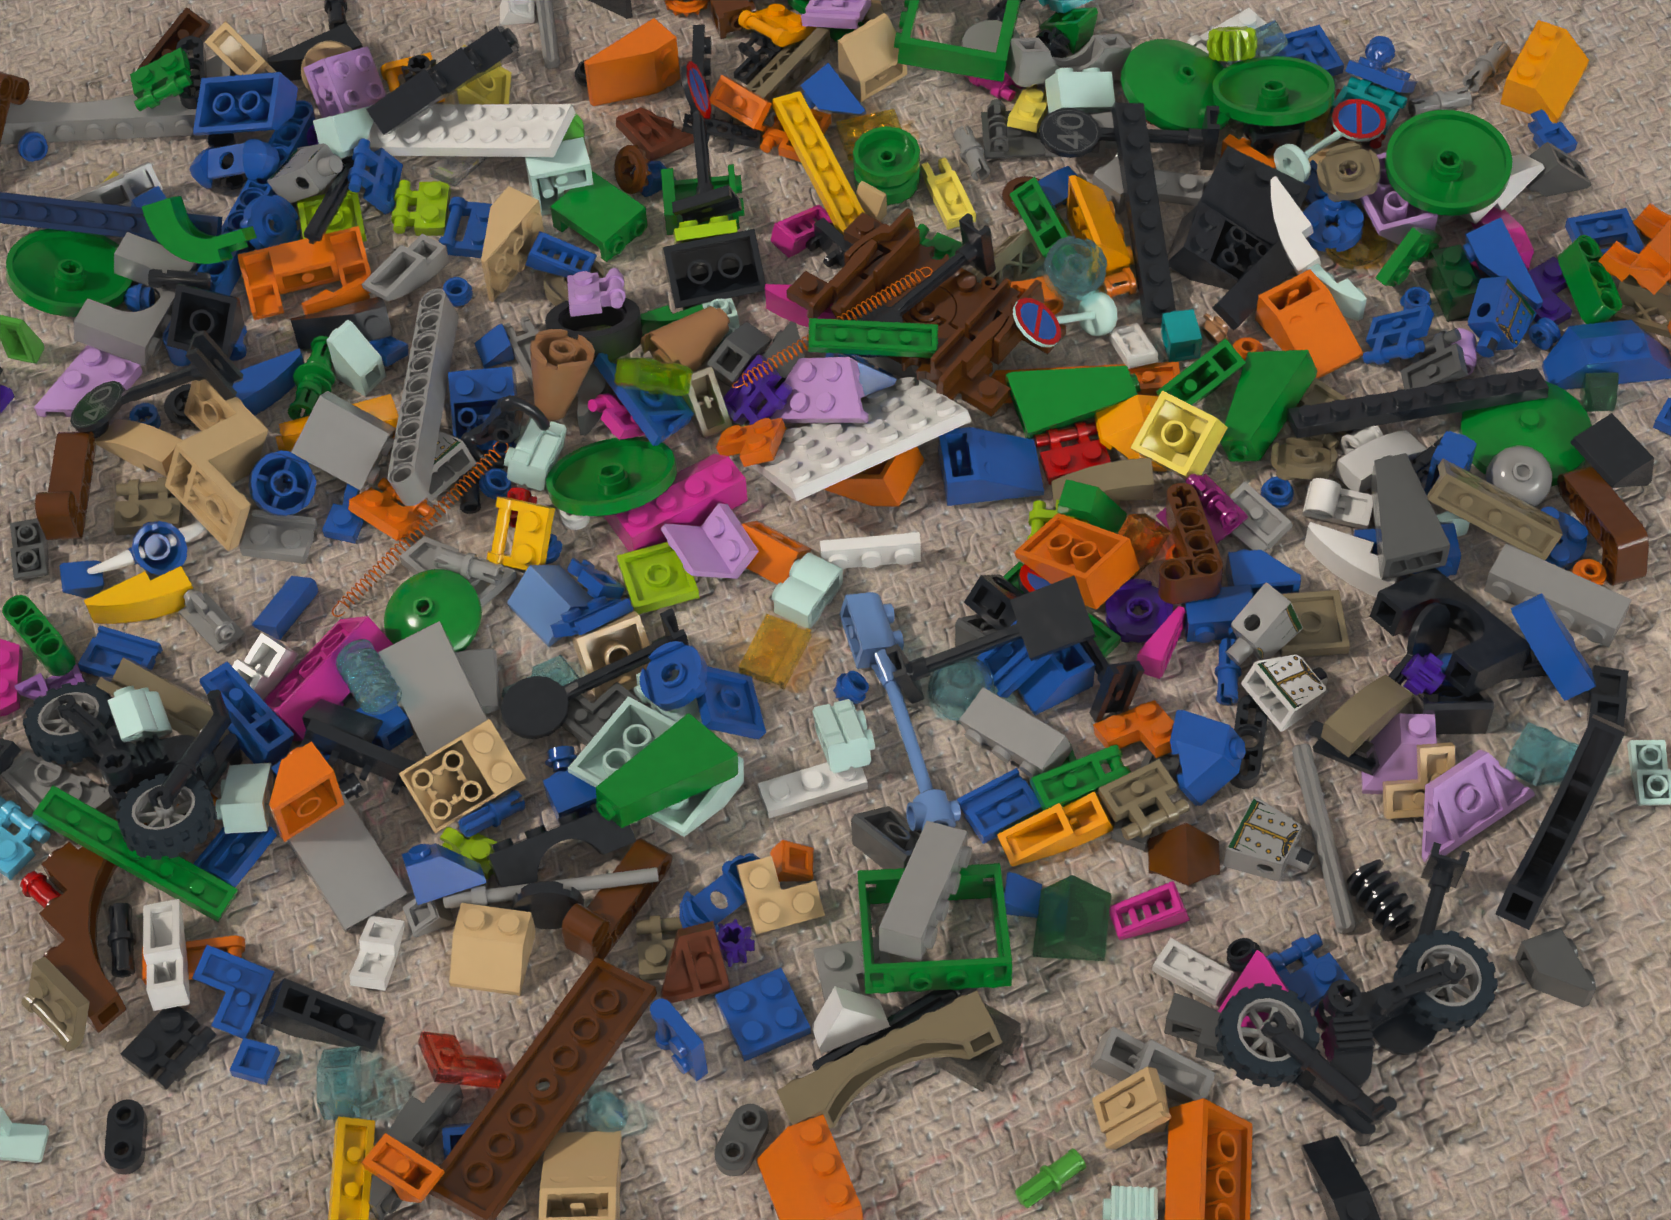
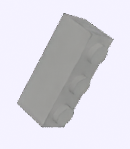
(1014, 734)

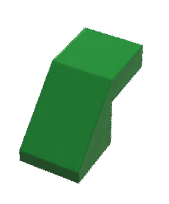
(1092, 505)

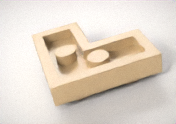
(1407, 797)
(771, 906)

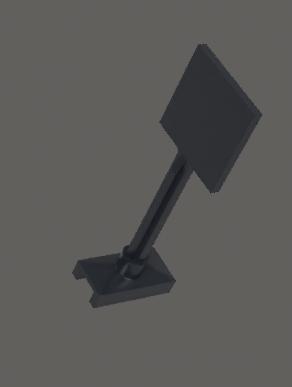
(1046, 621)

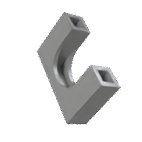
(139, 333)

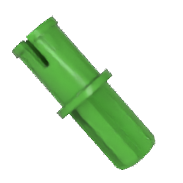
(1050, 1178)

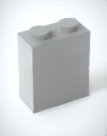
(344, 441)

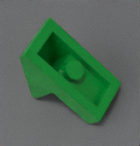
(1075, 24)

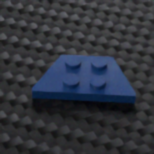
(655, 414)

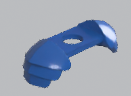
(253, 158)
(700, 909)

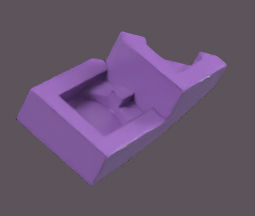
(38, 685)

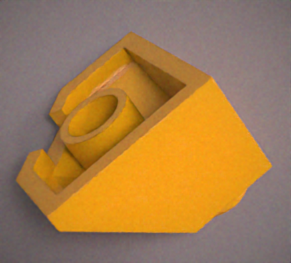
(1121, 424)

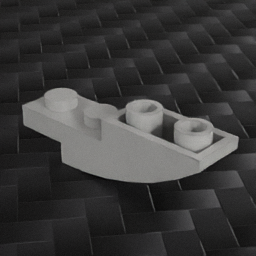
(122, 188)

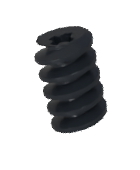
(1380, 902)

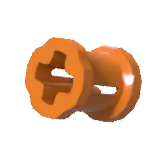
(1127, 280)

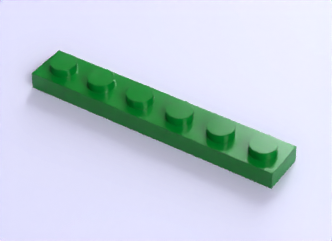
(103, 837)

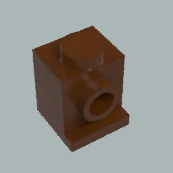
(726, 14)

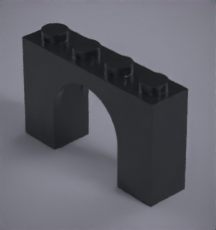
(1493, 649)

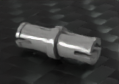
(1486, 66)
(1440, 101)
(971, 153)
(469, 565)

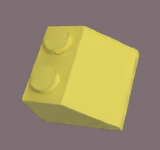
(1179, 436)

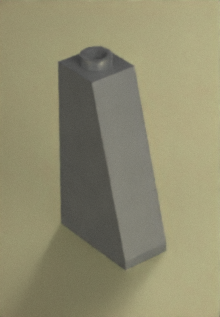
(1405, 522)

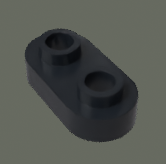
(126, 1133)

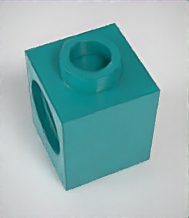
(1181, 335)

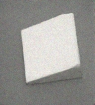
(517, 12)

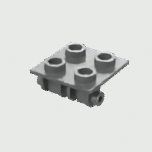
(1005, 141)

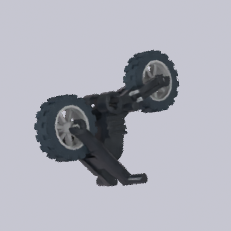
(152, 773)
(1288, 1040)

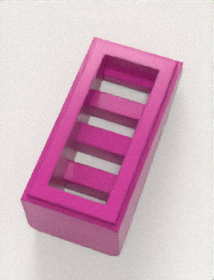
(784, 232)
(1159, 648)
(1162, 920)

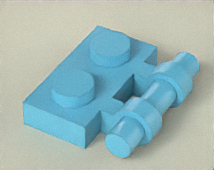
(15, 849)

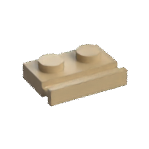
(1131, 1108)

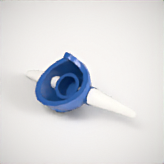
(155, 548)

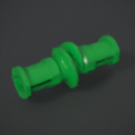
(312, 379)

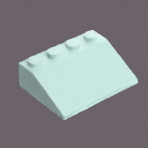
(623, 737)

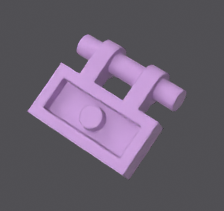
(590, 293)

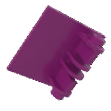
(1220, 510)

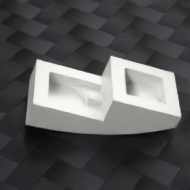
(377, 953)

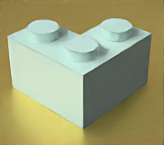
(564, 171)

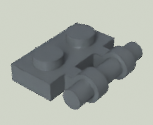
(1439, 368)

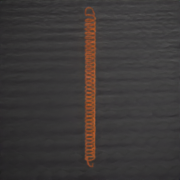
(859, 313)
(418, 528)

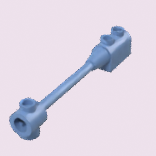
(868, 634)

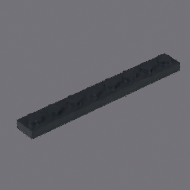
(1143, 211)
(1417, 403)

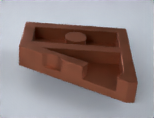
(695, 965)

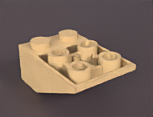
(509, 238)
(462, 776)
(581, 1177)

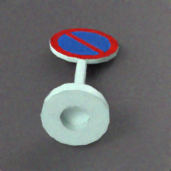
(1351, 118)
(1095, 314)

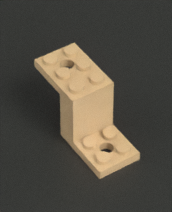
(214, 459)

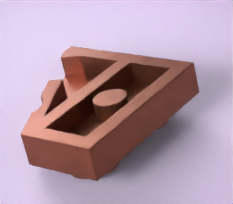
(652, 133)

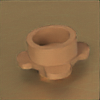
(1214, 329)

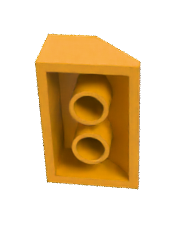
(1545, 72)
(1094, 219)

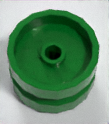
(888, 161)

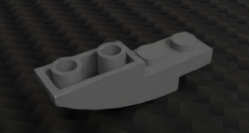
(415, 1128)

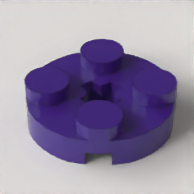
(1122, 603)

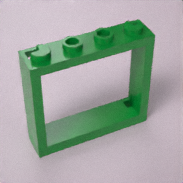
(951, 57)
(944, 973)

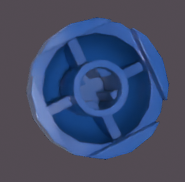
(281, 483)

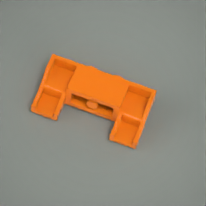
(1653, 263)
(301, 266)

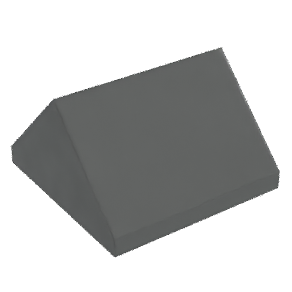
(884, 837)

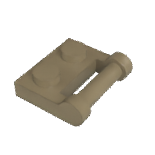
(57, 1003)

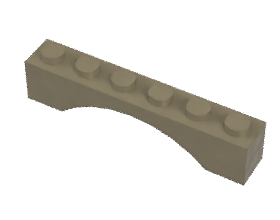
(953, 1031)

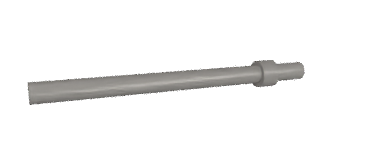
(484, 896)

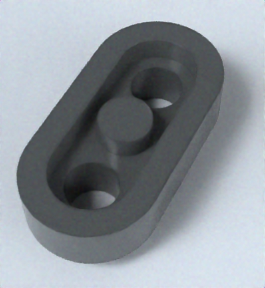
(743, 1138)

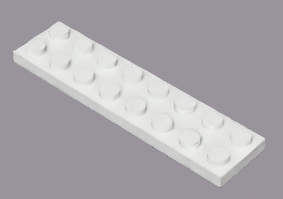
(479, 131)

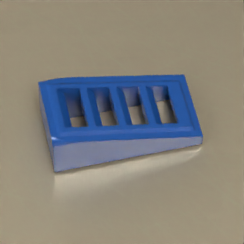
(556, 246)

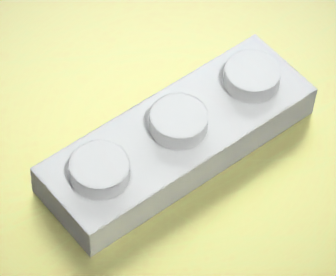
(872, 550)
(809, 788)

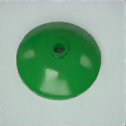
(449, 599)

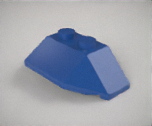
(1606, 349)

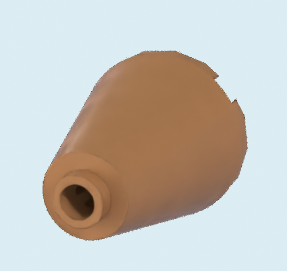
(688, 339)
(558, 370)

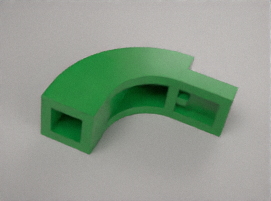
(178, 235)

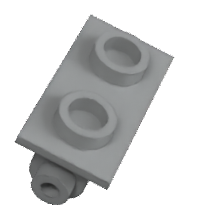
(210, 620)

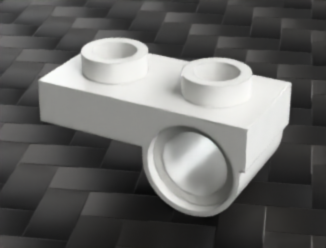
(1337, 505)

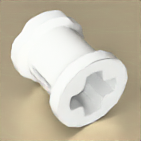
(1359, 437)

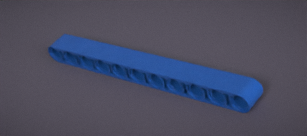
(227, 273)

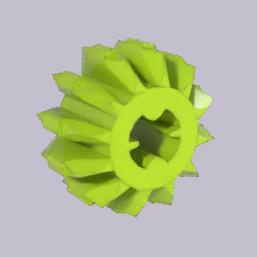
(1232, 43)

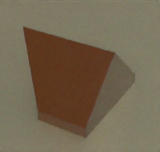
(1184, 854)

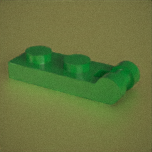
(1078, 777)

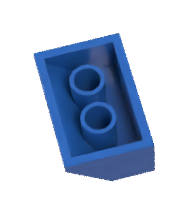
(244, 103)

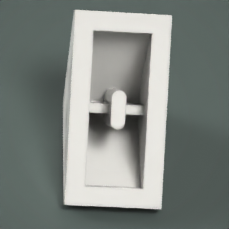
(847, 1018)

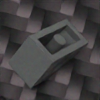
(1560, 174)

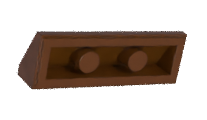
(185, 25)

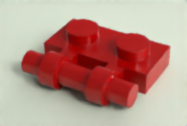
(1069, 459)

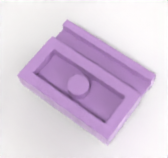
(835, 13)

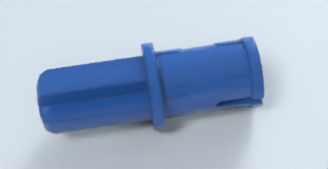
(1227, 675)
(491, 814)

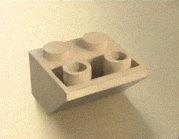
(869, 58)

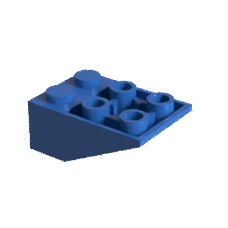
(473, 397)
(987, 466)

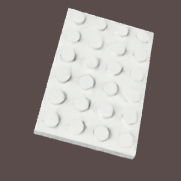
(831, 452)

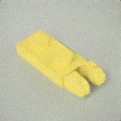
(1029, 109)
(947, 193)

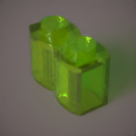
(653, 376)

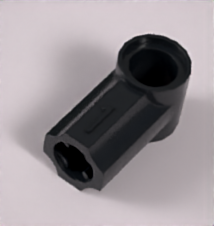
(222, 140)

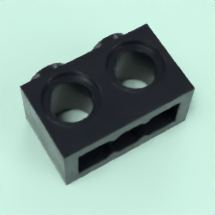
(991, 600)

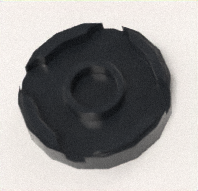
(547, 903)

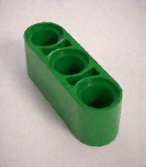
(1589, 281)
(39, 635)

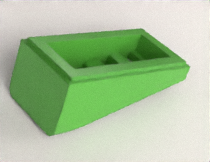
(20, 340)

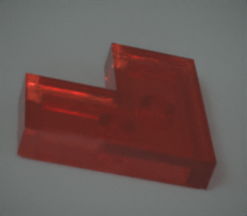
(452, 1066)

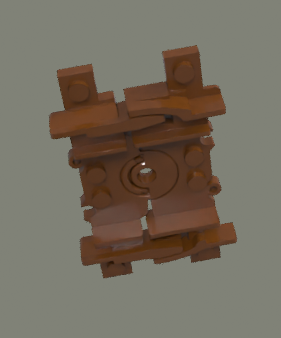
(970, 315)

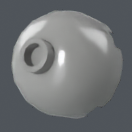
(1521, 473)

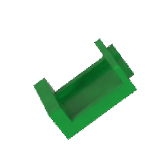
(679, 189)
(601, 216)

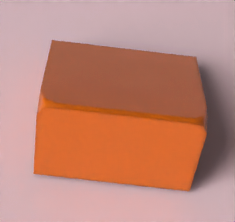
(793, 861)

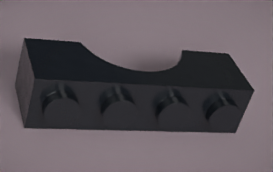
(519, 861)

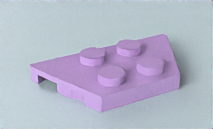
(85, 373)
(824, 392)
(1468, 801)

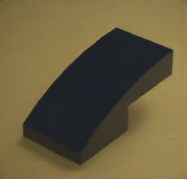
(1609, 695)

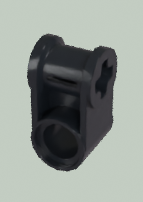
(1273, 136)

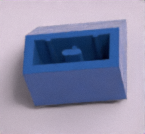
(1058, 679)

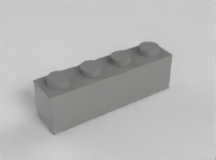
(1577, 601)
(924, 891)

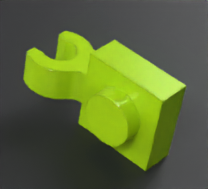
(474, 848)

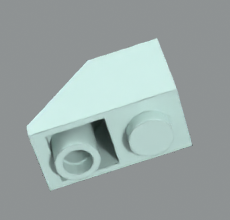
(355, 359)

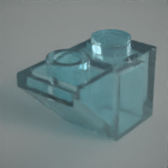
(1540, 756)
(339, 1083)

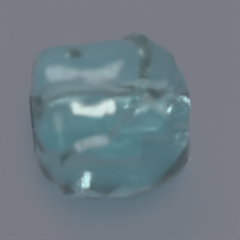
(607, 1112)

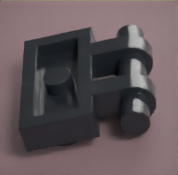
(161, 1039)

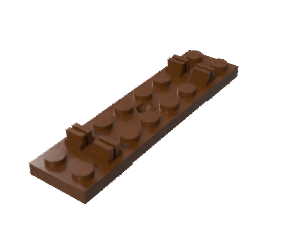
(522, 1120)

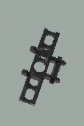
(755, 56)
(732, 130)

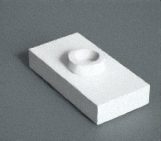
(1133, 345)
(1193, 971)

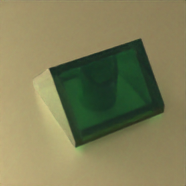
(1072, 921)

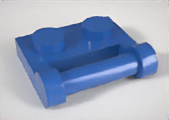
(476, 228)
(1606, 229)
(676, 1035)

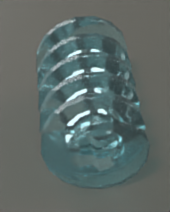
(368, 677)

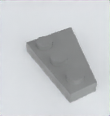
(422, 557)
(34, 777)

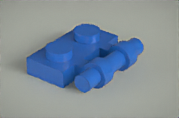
(380, 180)
(1398, 328)
(1316, 975)

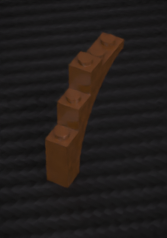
(73, 921)

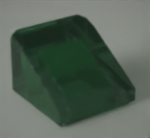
(1599, 391)

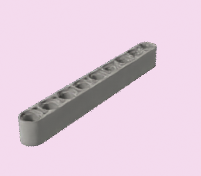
(423, 398)

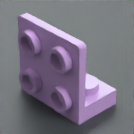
(345, 82)
(715, 548)

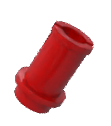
(37, 887)

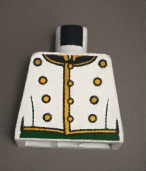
(1285, 688)

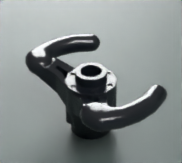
(502, 426)

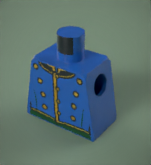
(1499, 315)

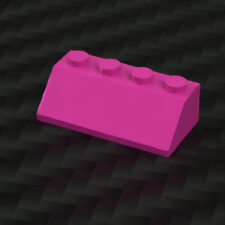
(685, 502)
(317, 675)

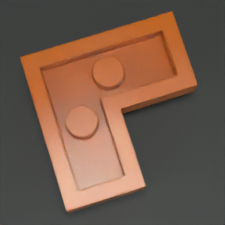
(753, 442)
(1144, 723)

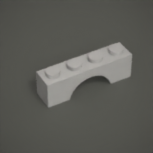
(1032, 62)

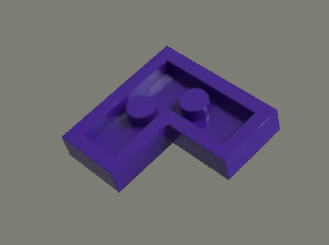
(1549, 281)

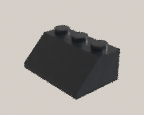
(1243, 193)
(714, 268)

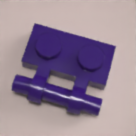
(743, 401)

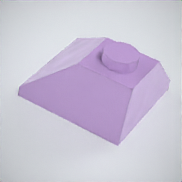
(1398, 749)

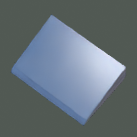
(544, 596)

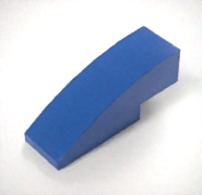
(268, 381)
(1553, 647)

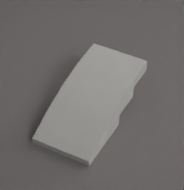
(433, 687)
(347, 866)

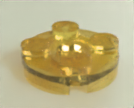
(1366, 254)

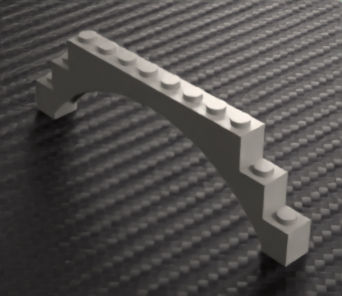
(113, 117)

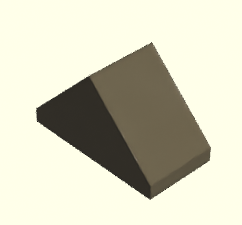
(707, 403)

